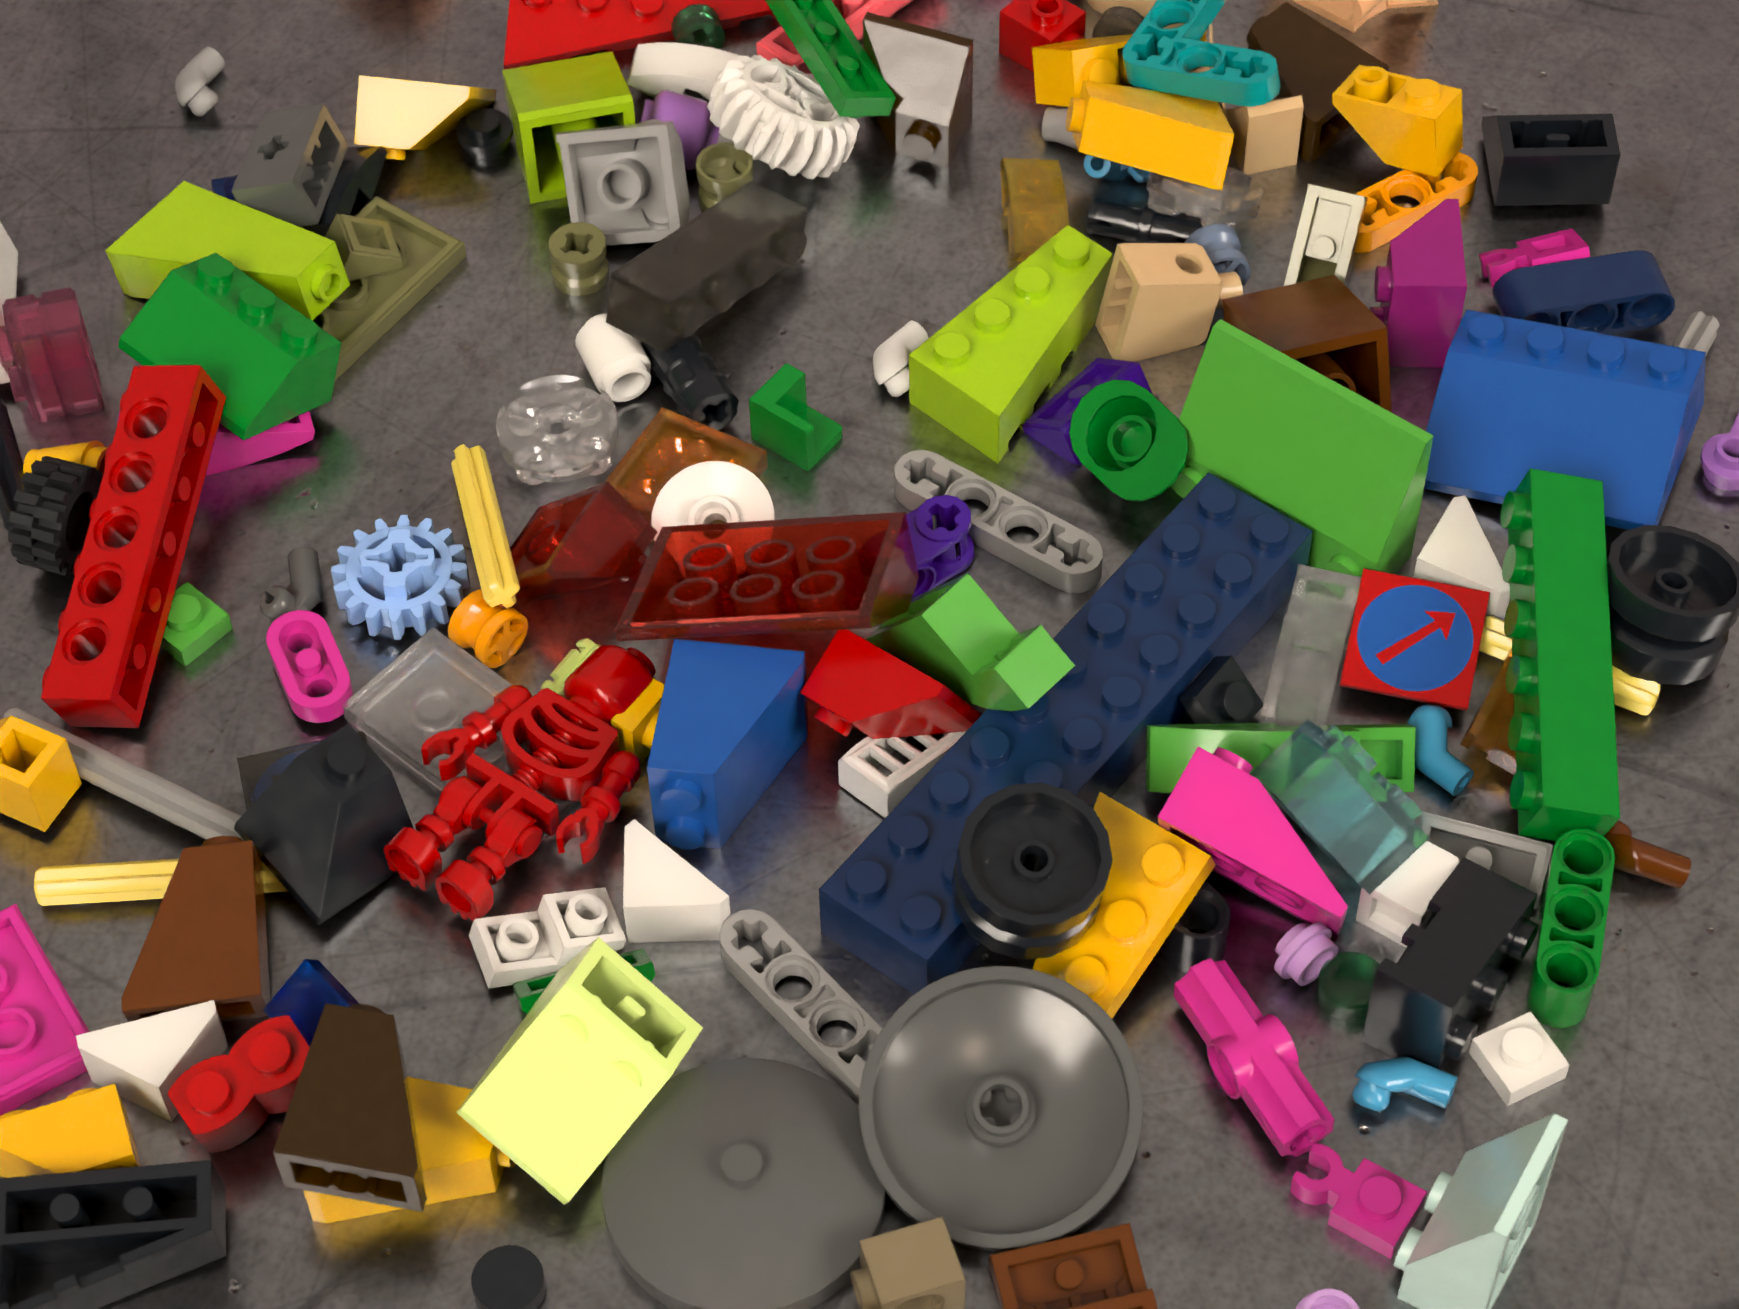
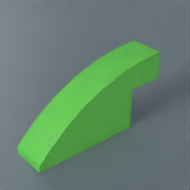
(973, 648)

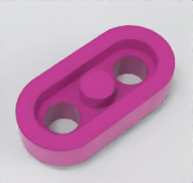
(312, 670)

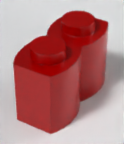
(234, 1093)

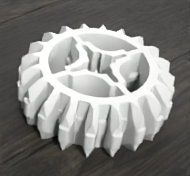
(780, 117)

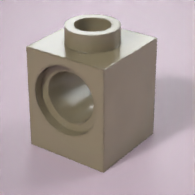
(910, 1270)

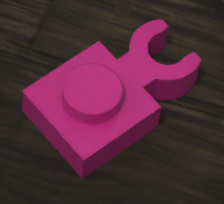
(1534, 251)
(1366, 1204)

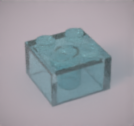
(1344, 810)

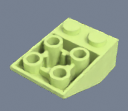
(579, 1069)

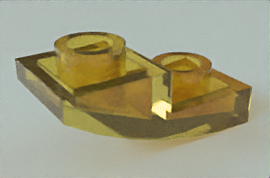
(1033, 202)

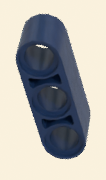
(1589, 293)

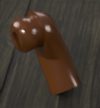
(1647, 859)

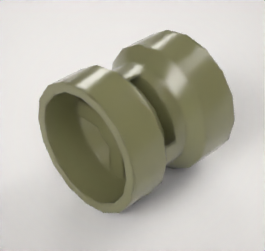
(721, 172)

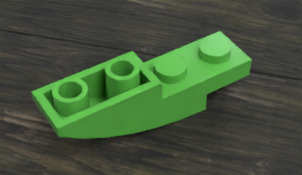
(1174, 744)

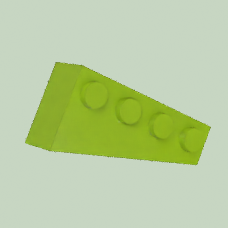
(1010, 343)

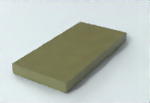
(381, 300)

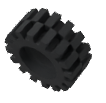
(53, 514)

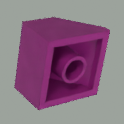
(1423, 288)

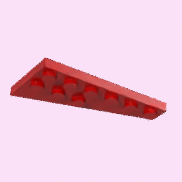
(567, 28)

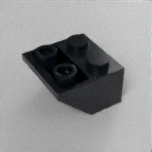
(1551, 158)

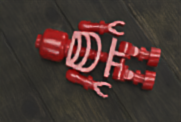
(570, 761)

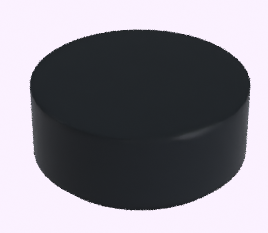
(508, 1279)

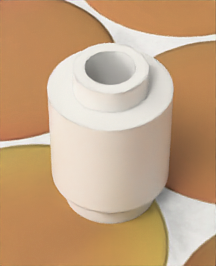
(613, 359)

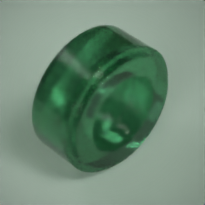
(1347, 986)

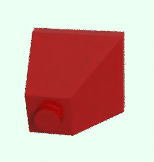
(881, 694)

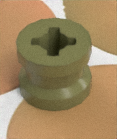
(579, 258)

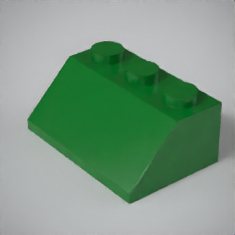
(243, 336)

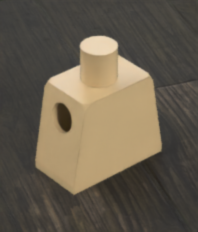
(1160, 299)

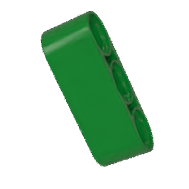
(1564, 952)

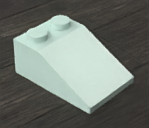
(1479, 1220)

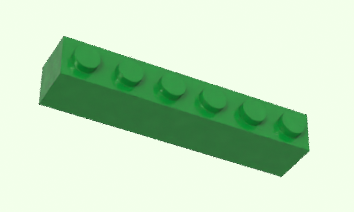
(1560, 656)

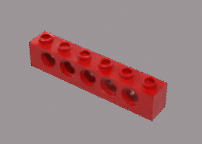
(134, 547)

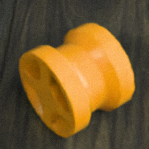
(489, 630)

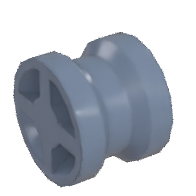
(1222, 249)

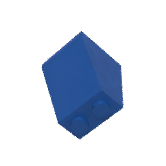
(722, 737)

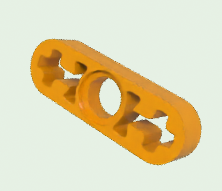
(1392, 220)

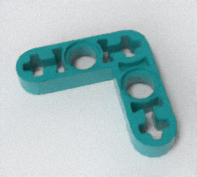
(1237, 74)

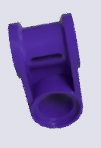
(936, 547)

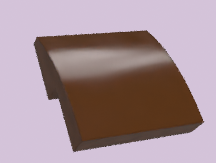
(1074, 1273)

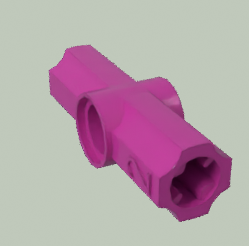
(1253, 1057)

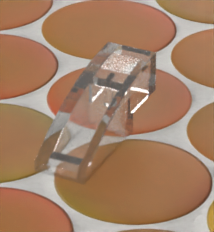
(1311, 647)

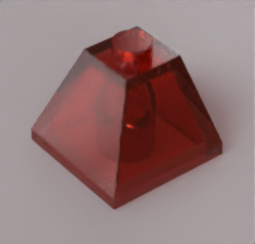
(581, 543)

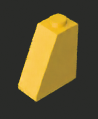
(1152, 131)
(452, 1153)

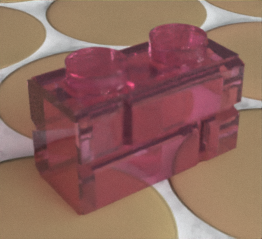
(50, 355)

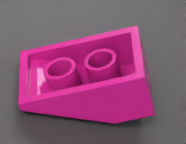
(1249, 837)

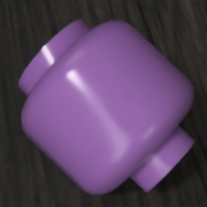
(689, 118)

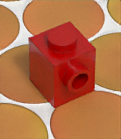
(1035, 24)

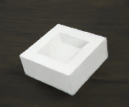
(1519, 1058)

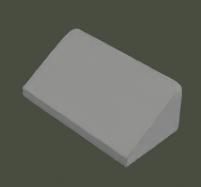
(1504, 853)

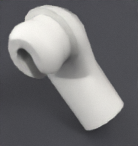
(893, 356)

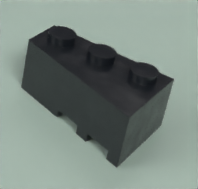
(1450, 967)
(106, 1232)

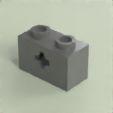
(292, 164)

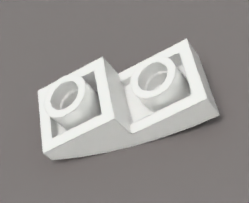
(676, 67)
(544, 940)

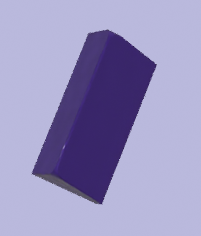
(1053, 420)

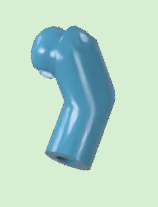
(1403, 1075)

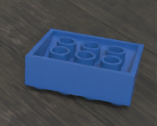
(1564, 405)

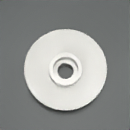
(709, 494)

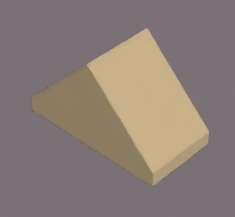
(1266, 134)

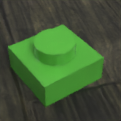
(193, 624)

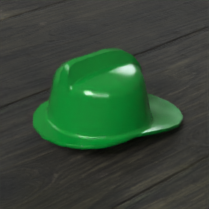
(1128, 440)

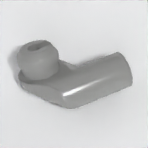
(193, 81)

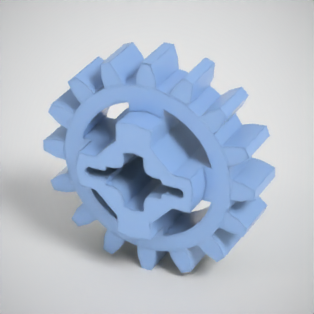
(400, 577)

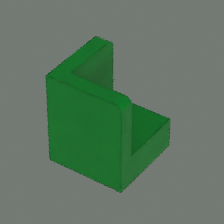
(786, 423)

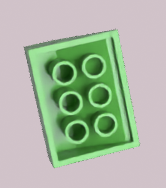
(1306, 452)

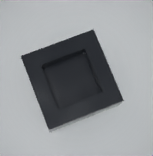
(1221, 694)

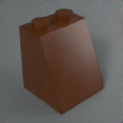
(1321, 328)

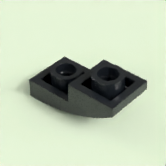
(353, 183)

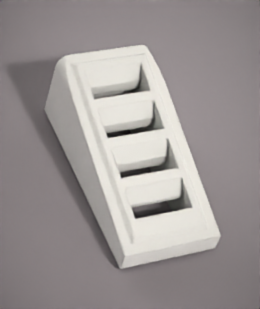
(882, 792)

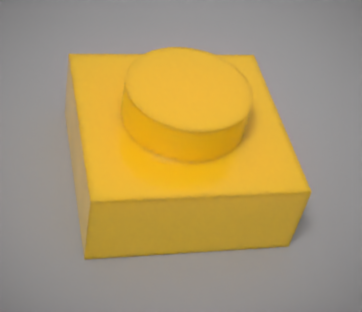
(639, 721)

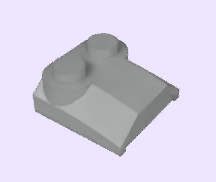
(626, 180)

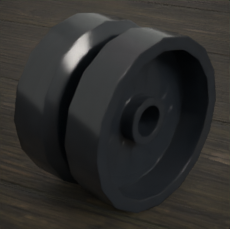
(1670, 603)
(1030, 870)

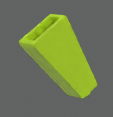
(196, 223)

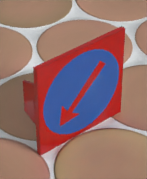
(1415, 639)

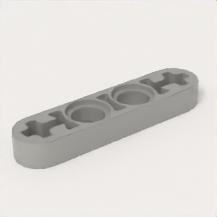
(1003, 514)
(805, 1015)

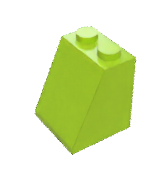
(561, 98)

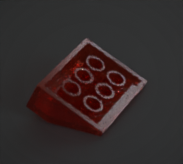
(773, 577)

